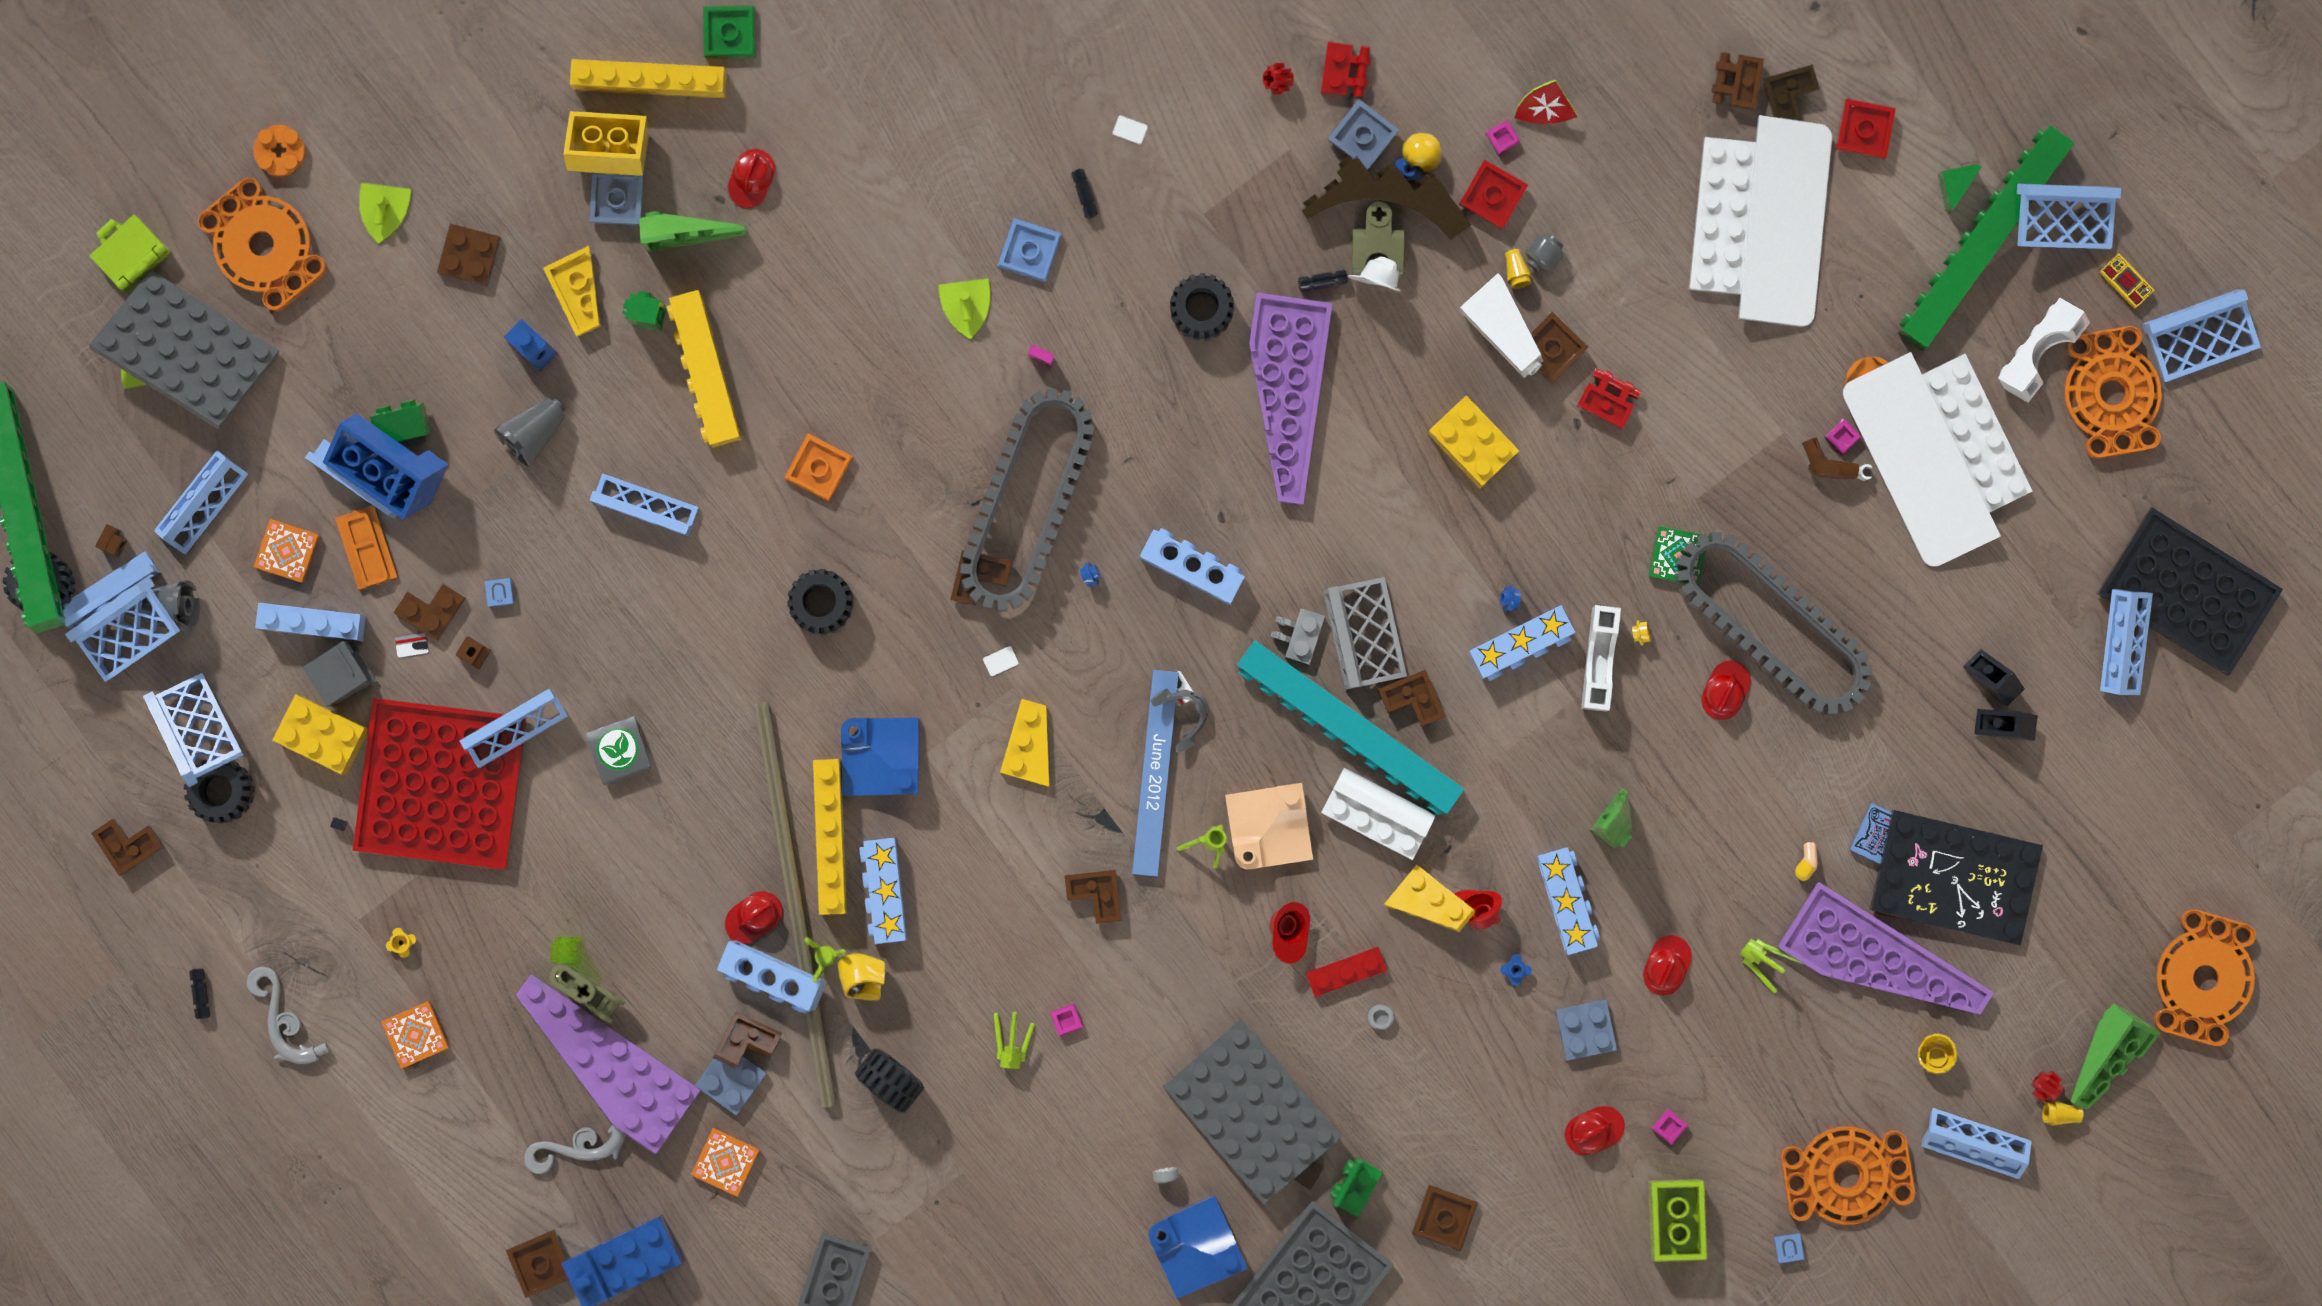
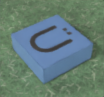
(499, 592)
(1788, 1248)

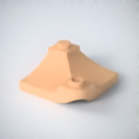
(1270, 826)

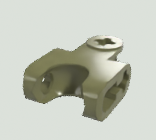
(1377, 240)
(598, 997)

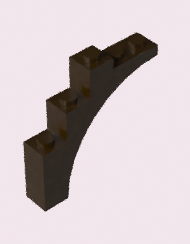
(1357, 183)

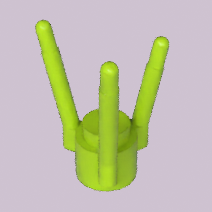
(1212, 840)
(1754, 952)
(824, 956)
(1010, 1056)

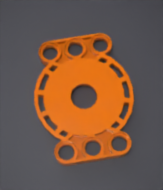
(283, 260)
(2138, 387)
(2188, 999)
(1873, 1168)

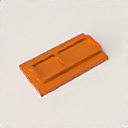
(366, 547)

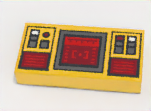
(2126, 281)

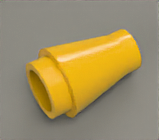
(1517, 270)
(2059, 1113)

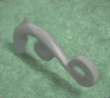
(293, 1022)
(579, 1151)

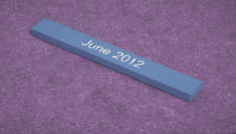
(1154, 777)

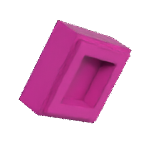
(1502, 137)
(1041, 355)
(1842, 436)
(1066, 1019)
(1669, 1126)

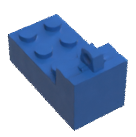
(384, 467)
(623, 1262)

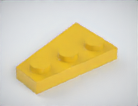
(575, 289)
(1028, 745)
(1428, 899)

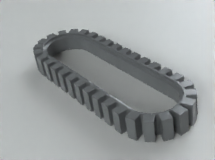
(1058, 503)
(1798, 606)

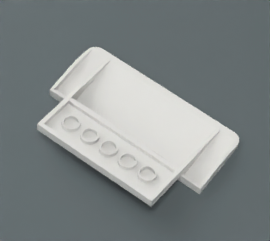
(1763, 219)
(1937, 452)

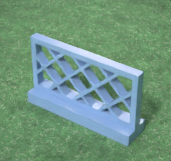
(2061, 194)
(2194, 314)
(108, 614)
(176, 742)

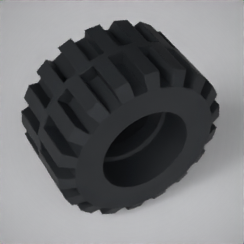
(1212, 287)
(63, 579)
(804, 586)
(234, 806)
(889, 1080)

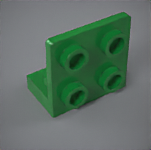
(1355, 1187)

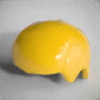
(1422, 151)
(1937, 1054)

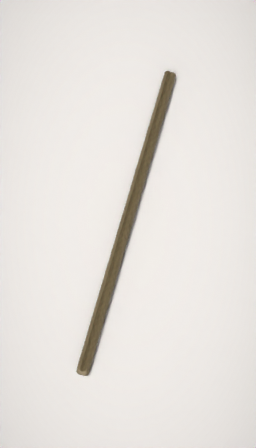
(793, 896)

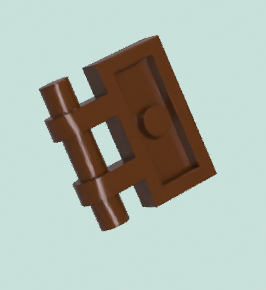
(1745, 84)

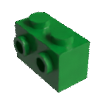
(644, 311)
(402, 422)

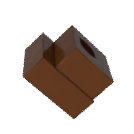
(111, 541)
(480, 655)

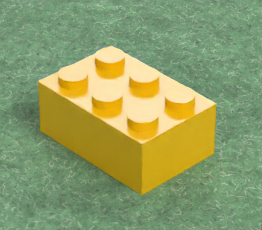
(606, 143)
(1473, 442)
(321, 734)

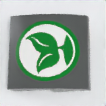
(618, 750)

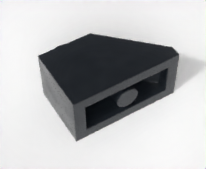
(1994, 677)
(2006, 724)

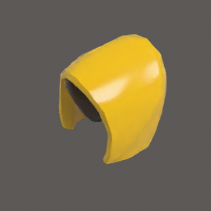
(861, 976)

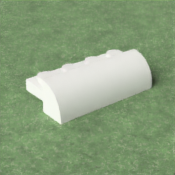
(1378, 813)

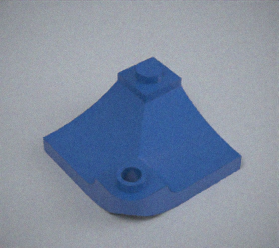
(880, 757)
(1196, 1247)

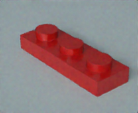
(1346, 971)

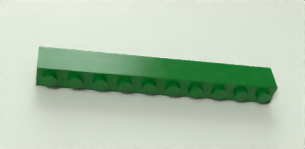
(1984, 240)
(24, 524)

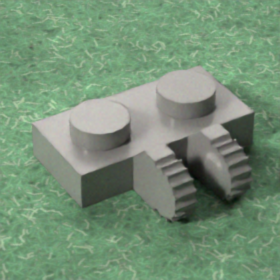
(1304, 635)

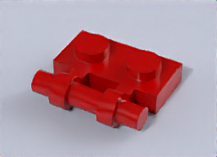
(1337, 68)
(1606, 405)

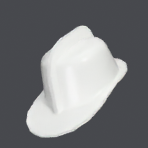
(1380, 273)

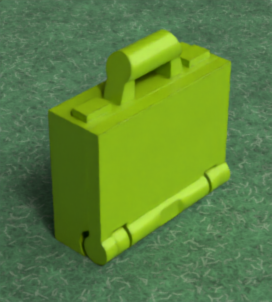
(128, 252)

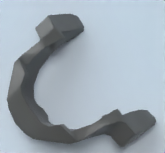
(1201, 707)

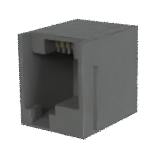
(339, 674)

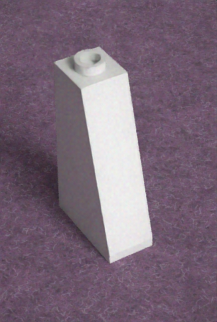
(1500, 322)

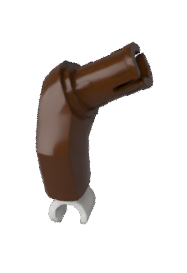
(1831, 468)

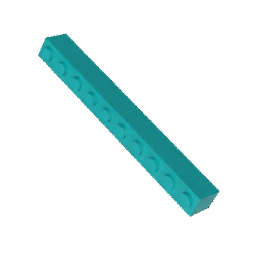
(1350, 728)

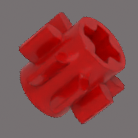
(1278, 78)
(2047, 1086)

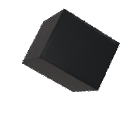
(338, 824)

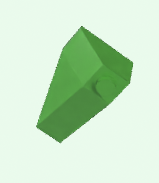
(671, 231)
(1615, 821)
(2114, 1045)

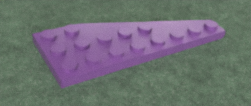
(1288, 365)
(1858, 948)
(624, 1081)

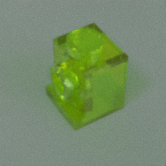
(566, 950)

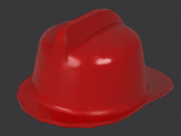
(751, 178)
(1726, 690)
(1485, 904)
(753, 917)
(1290, 932)
(1667, 965)
(1594, 1130)

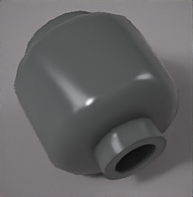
(1544, 253)

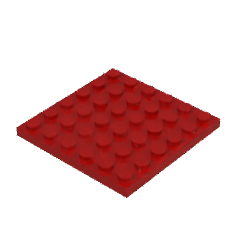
(427, 793)

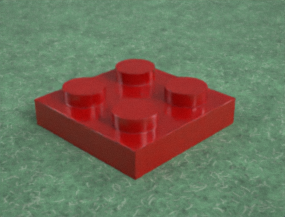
(1865, 128)
(1493, 194)

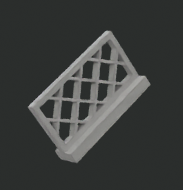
(1343, 638)

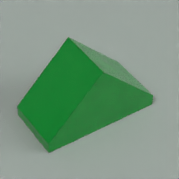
(1955, 183)

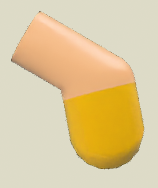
(1809, 863)

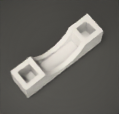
(2061, 324)
(1599, 660)

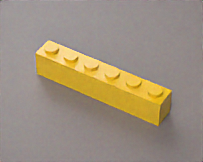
(648, 78)
(704, 368)
(830, 836)

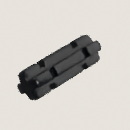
(1084, 193)
(1322, 280)
(199, 993)

